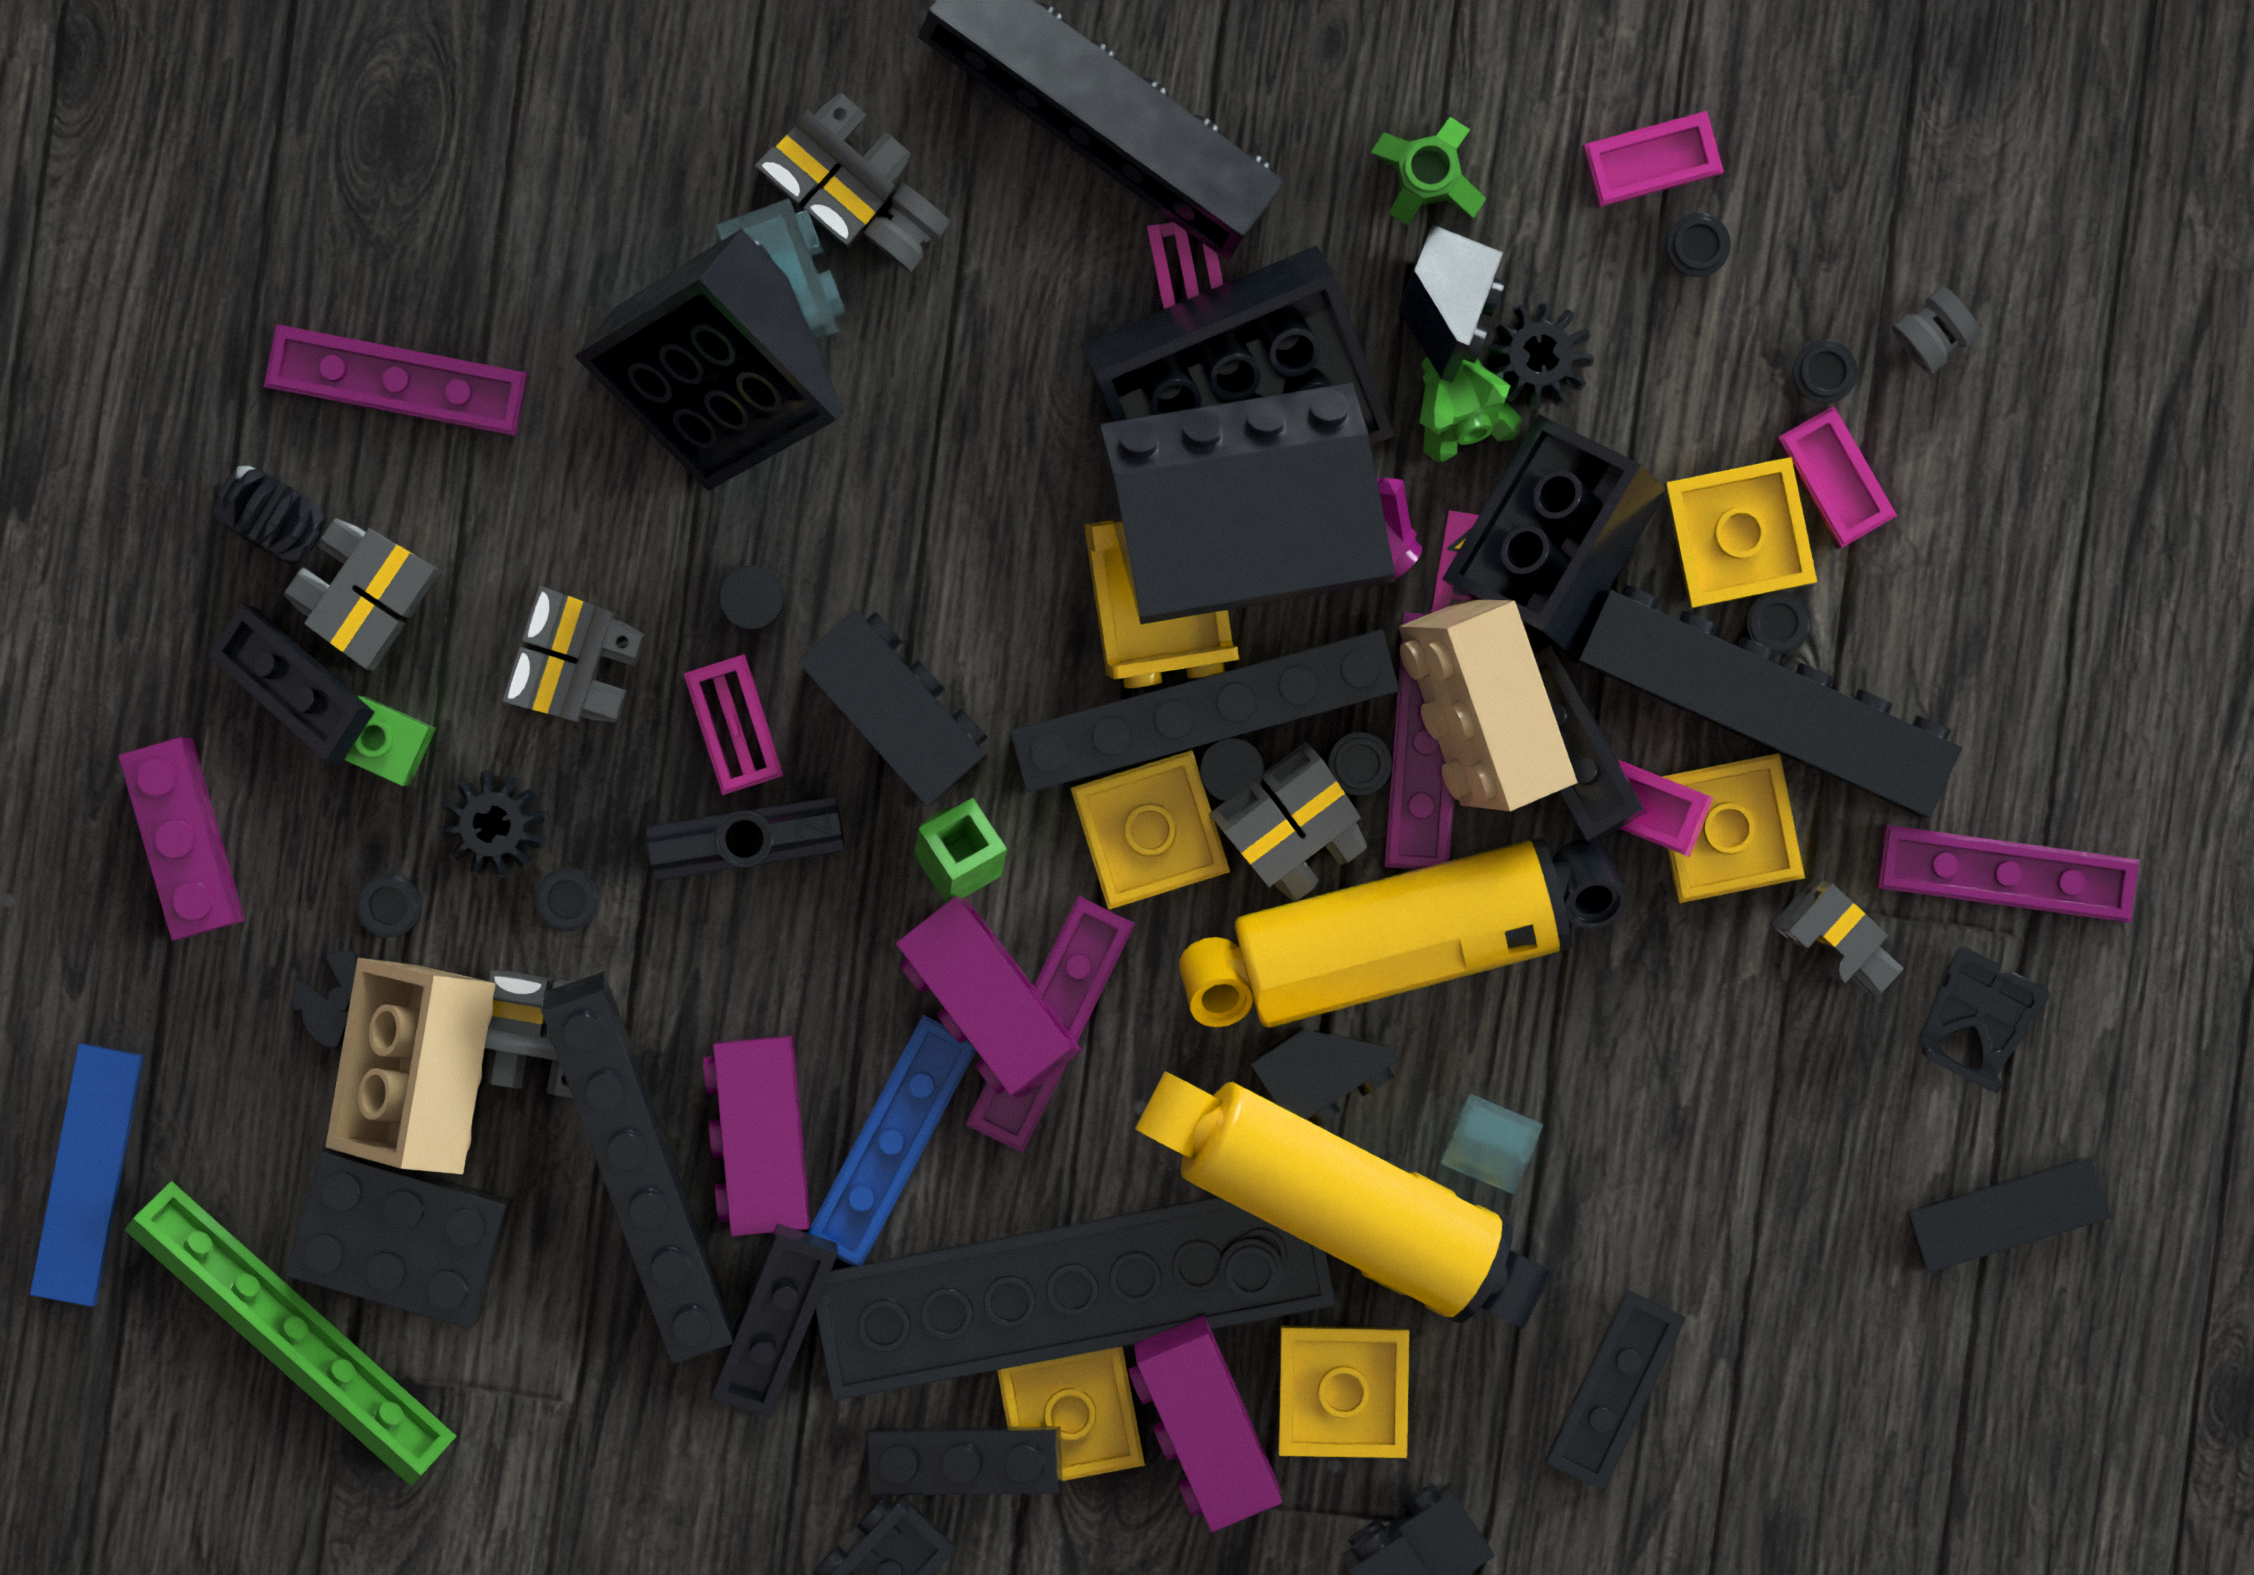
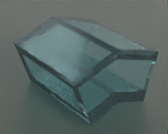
(1491, 1143)

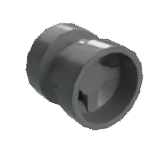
(909, 224)
(1936, 330)

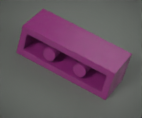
(181, 838)
(986, 999)
(758, 1135)
(1204, 1424)

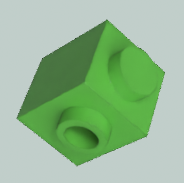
(391, 744)
(959, 850)

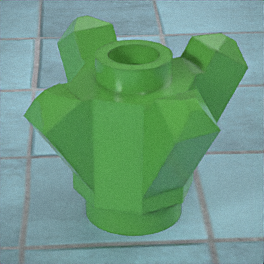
(1429, 172)
(1464, 409)

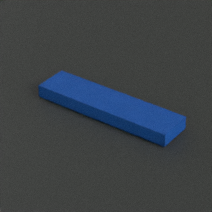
(892, 1140)
(87, 1174)

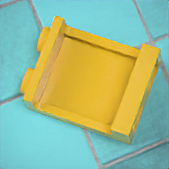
(1146, 650)

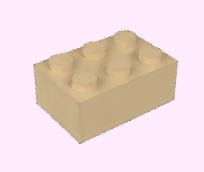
(1486, 704)
(410, 1066)

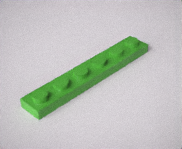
(290, 1333)

